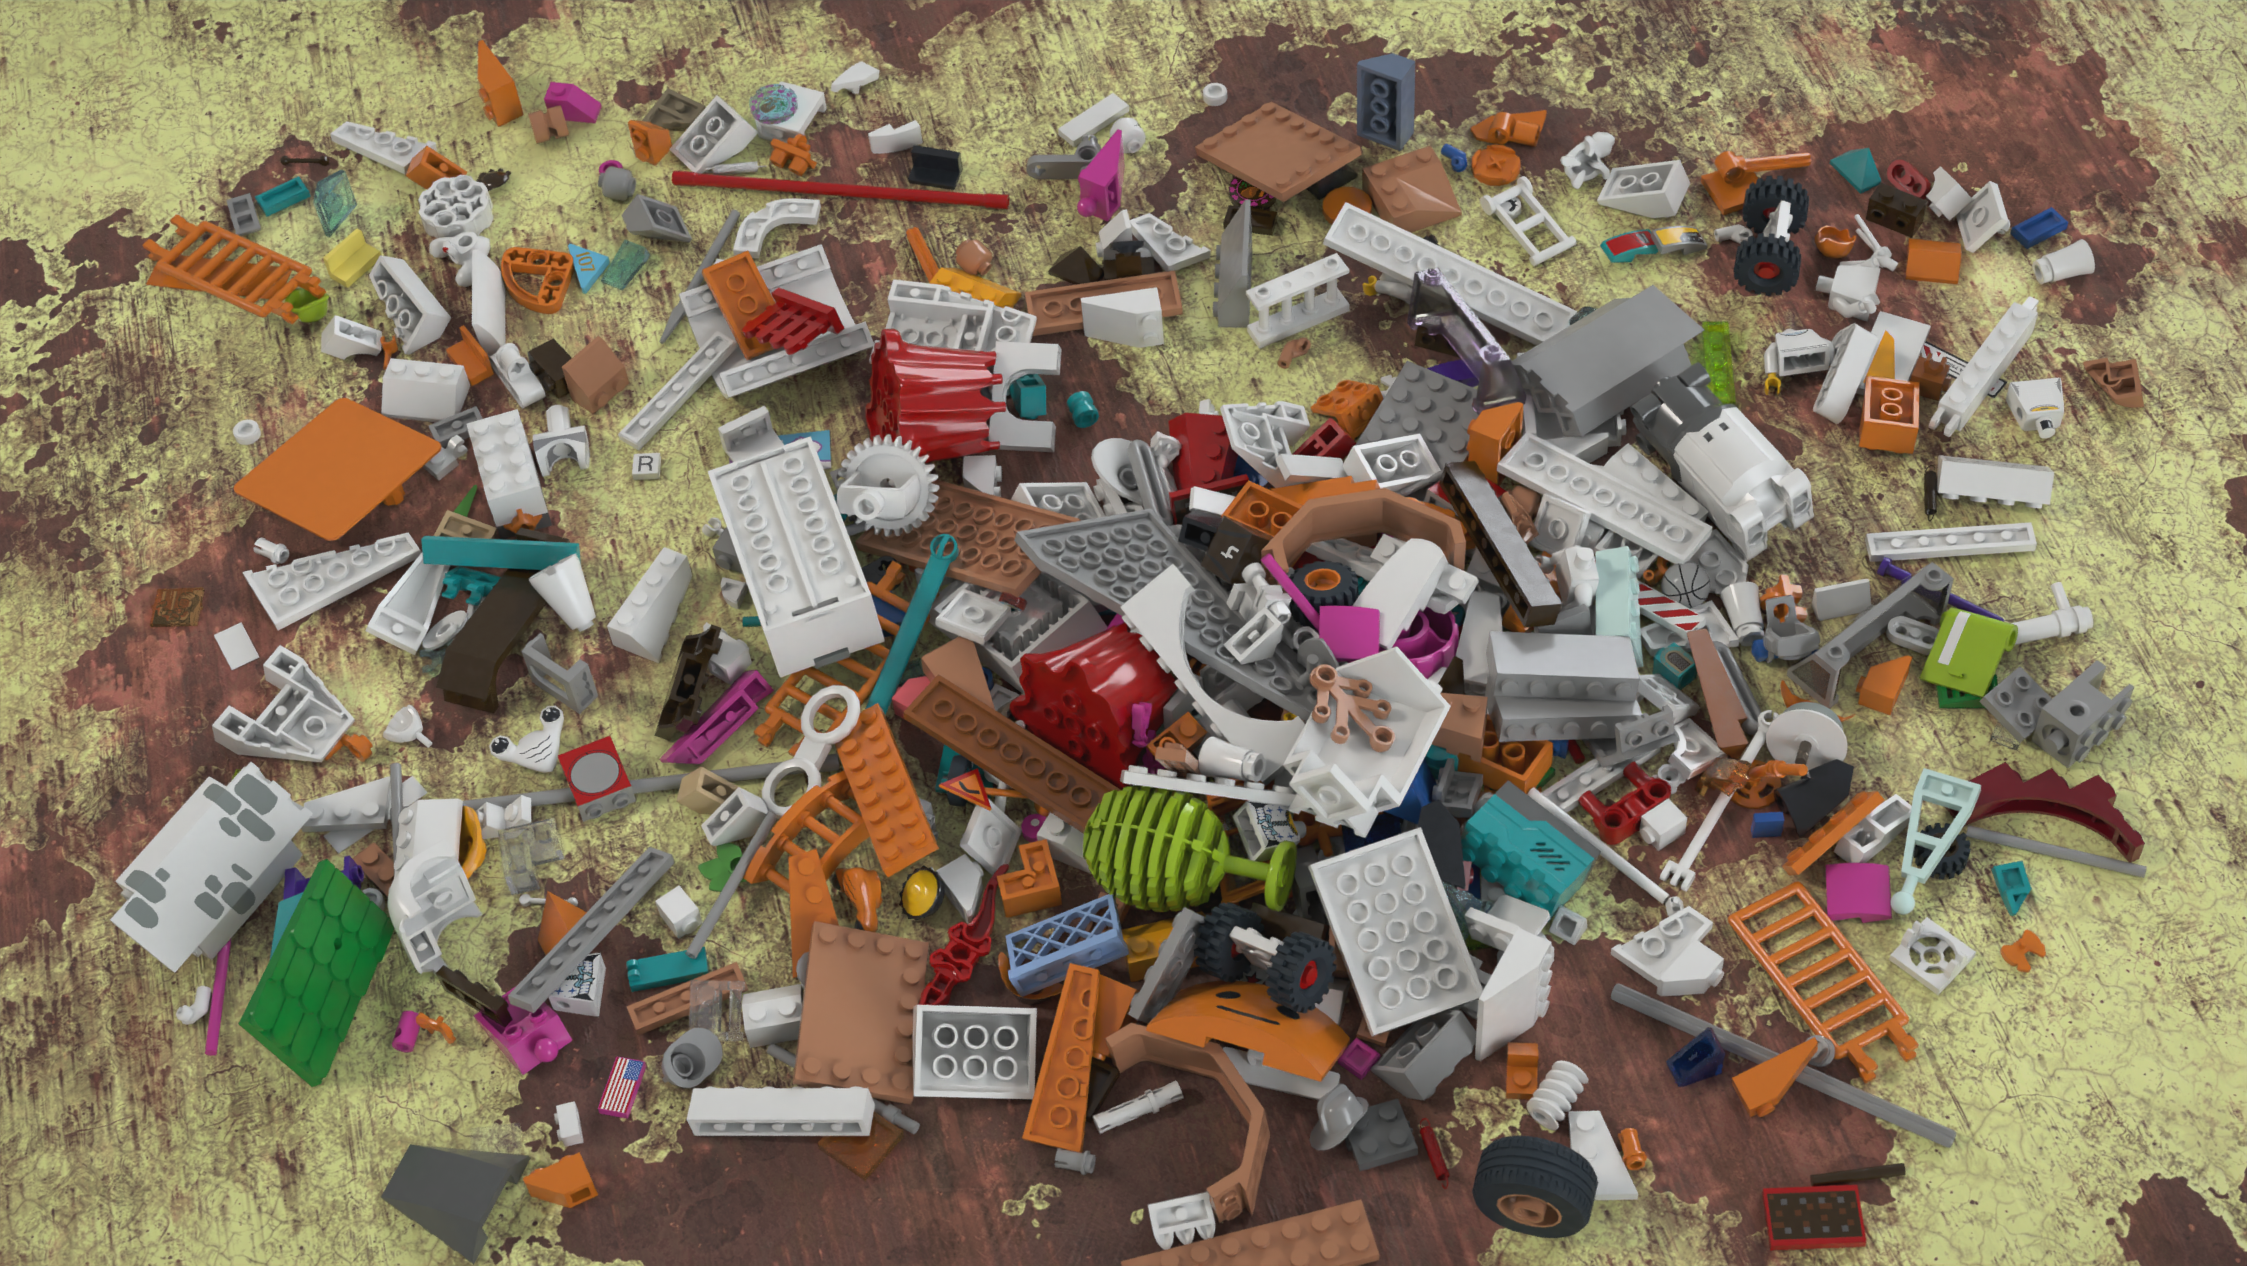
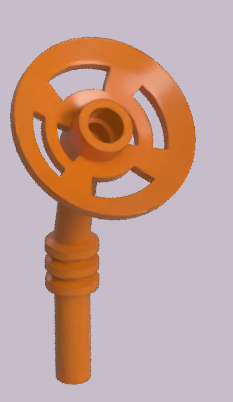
(1764, 775)

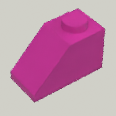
(575, 103)

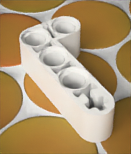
(1853, 351)

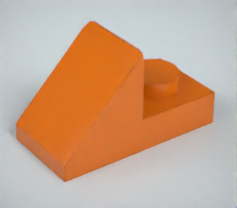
(1521, 1070)

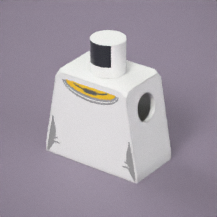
(2037, 405)

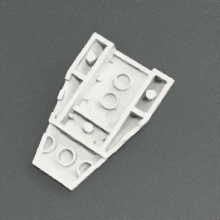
(945, 319)

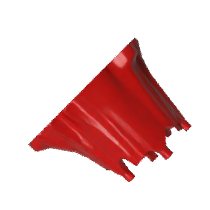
(931, 397)
(1085, 698)

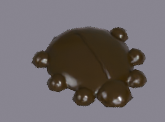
(494, 178)

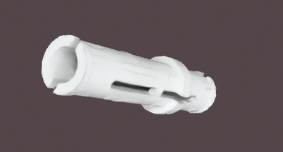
(1132, 1109)

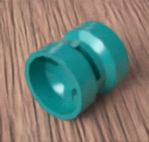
(1082, 409)

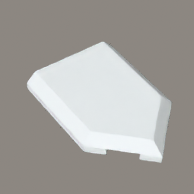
(1720, 562)

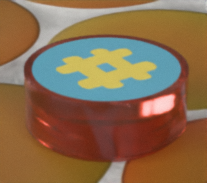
(1014, 602)

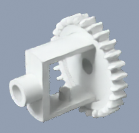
(871, 497)

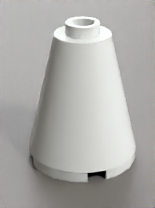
(566, 592)

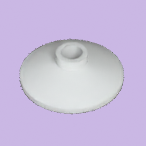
(445, 630)

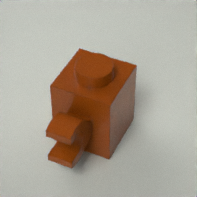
(1932, 377)

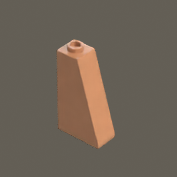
(960, 665)

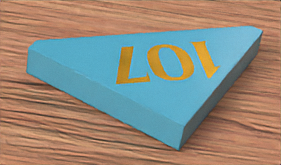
(588, 265)

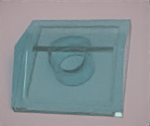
(333, 201)

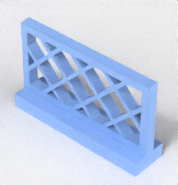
(1052, 968)

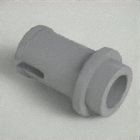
(1076, 1161)

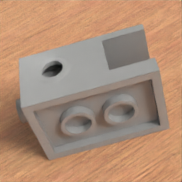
(2080, 717)

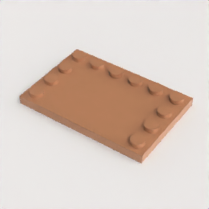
(1278, 151)
(860, 1011)

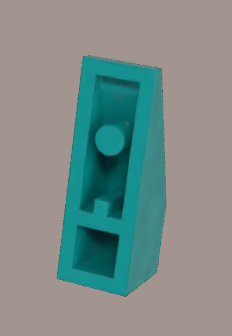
(1029, 396)

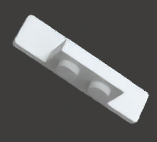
(1254, 1073)

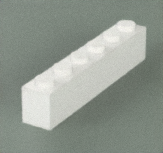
(781, 1111)

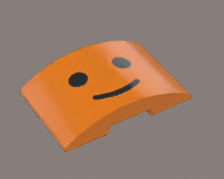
(1248, 1018)

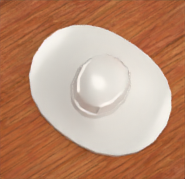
(1114, 468)

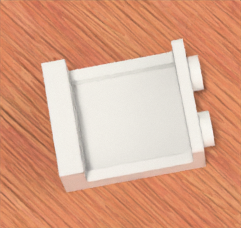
(808, 104)

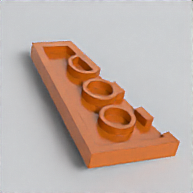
(808, 901)

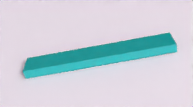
(495, 552)

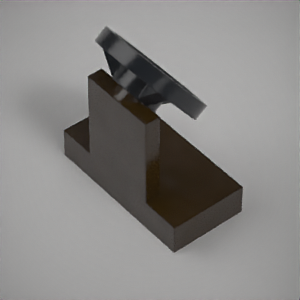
(1128, 261)

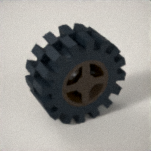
(1953, 860)

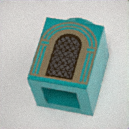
(1675, 665)

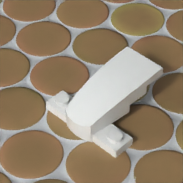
(1407, 581)

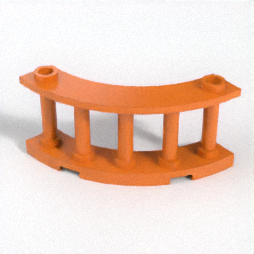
(802, 815)

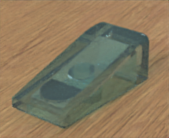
(625, 265)

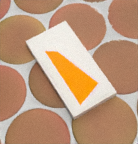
(1896, 348)

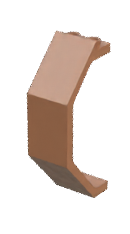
(1362, 515)
(1241, 1187)

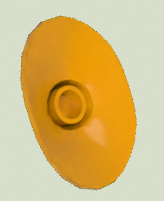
(472, 845)

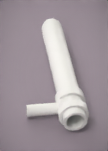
(2059, 623)

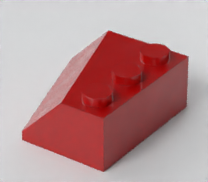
(1204, 450)

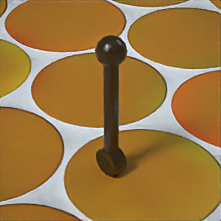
(323, 160)

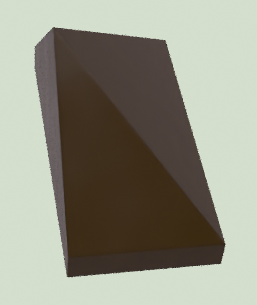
(1076, 267)

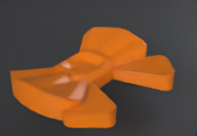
(2015, 953)
(432, 1025)

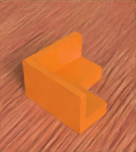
(1034, 886)

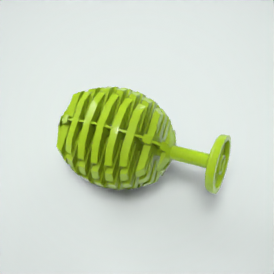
(1172, 851)

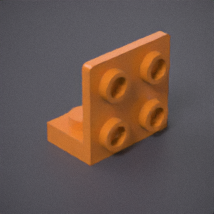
(1351, 404)

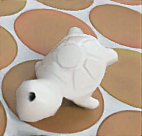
(1585, 159)

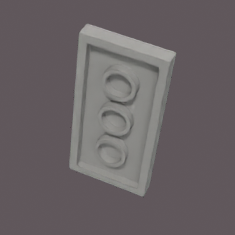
(1170, 968)

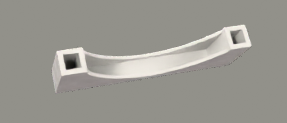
(1160, 617)

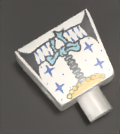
(1265, 826)
(582, 988)

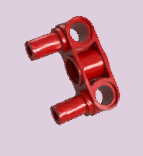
(1627, 811)

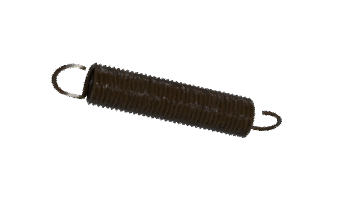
(1930, 492)

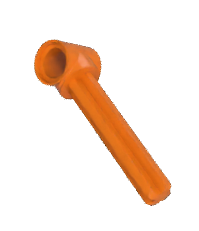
(1735, 167)

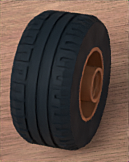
(1535, 1186)

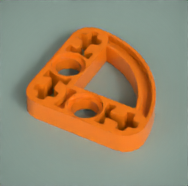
(521, 260)

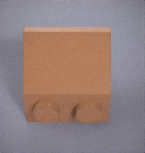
(594, 375)

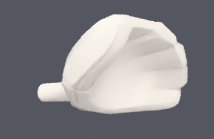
(406, 727)

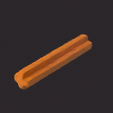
(922, 252)

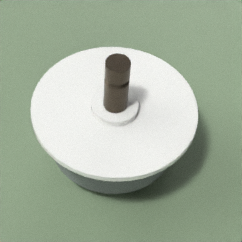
(1807, 735)

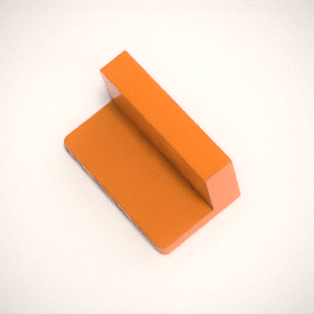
(471, 356)

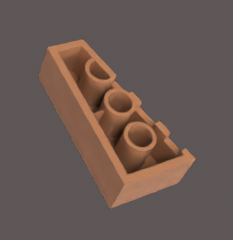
(1463, 725)

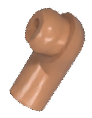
(1292, 350)

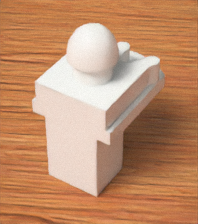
(1164, 449)

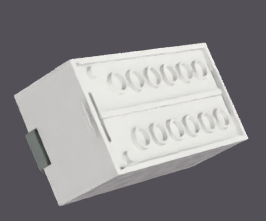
(796, 557)

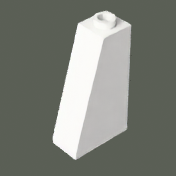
(1481, 618)

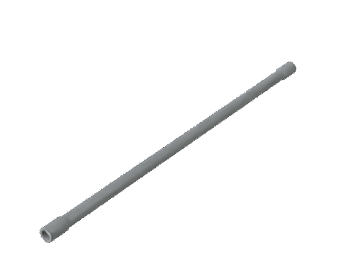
(647, 784)

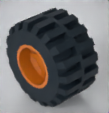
(1324, 585)

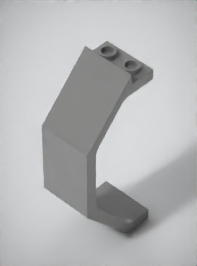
(1633, 738)

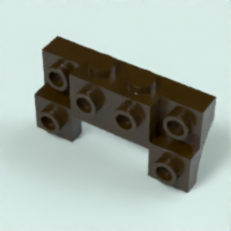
(688, 678)

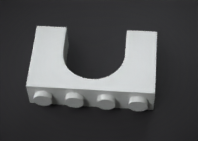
(1014, 361)

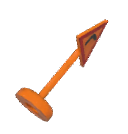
(972, 789)

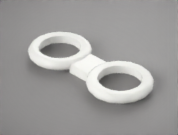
(814, 745)

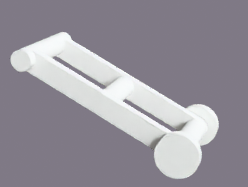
(1525, 189)

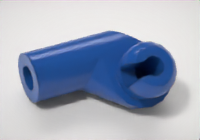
(1457, 157)

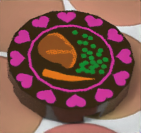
(1241, 190)

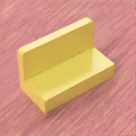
(351, 259)

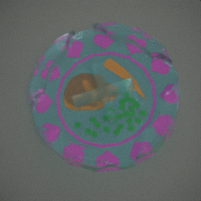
(773, 104)

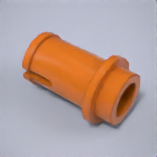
(1633, 1156)

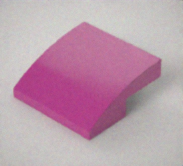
(1350, 631)
(1858, 891)

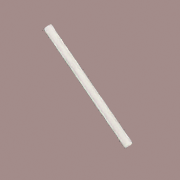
(1606, 852)

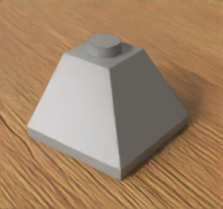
(655, 220)

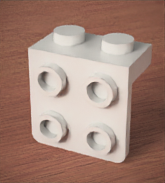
(749, 435)
(1503, 920)

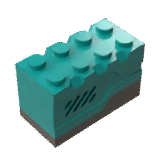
(1527, 849)

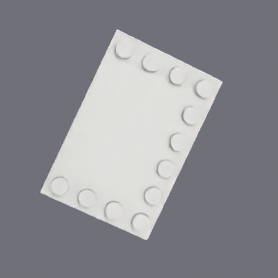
(1396, 931)

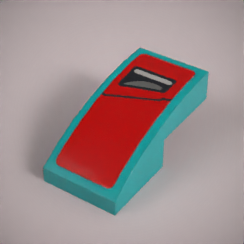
(1626, 245)

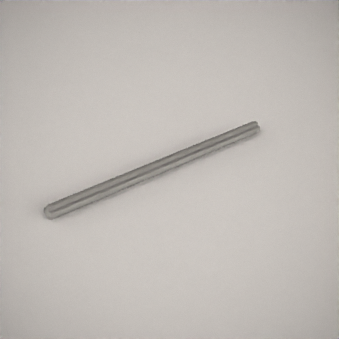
(1809, 1076)

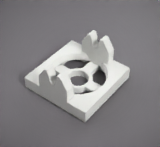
(1663, 693)
(1934, 982)

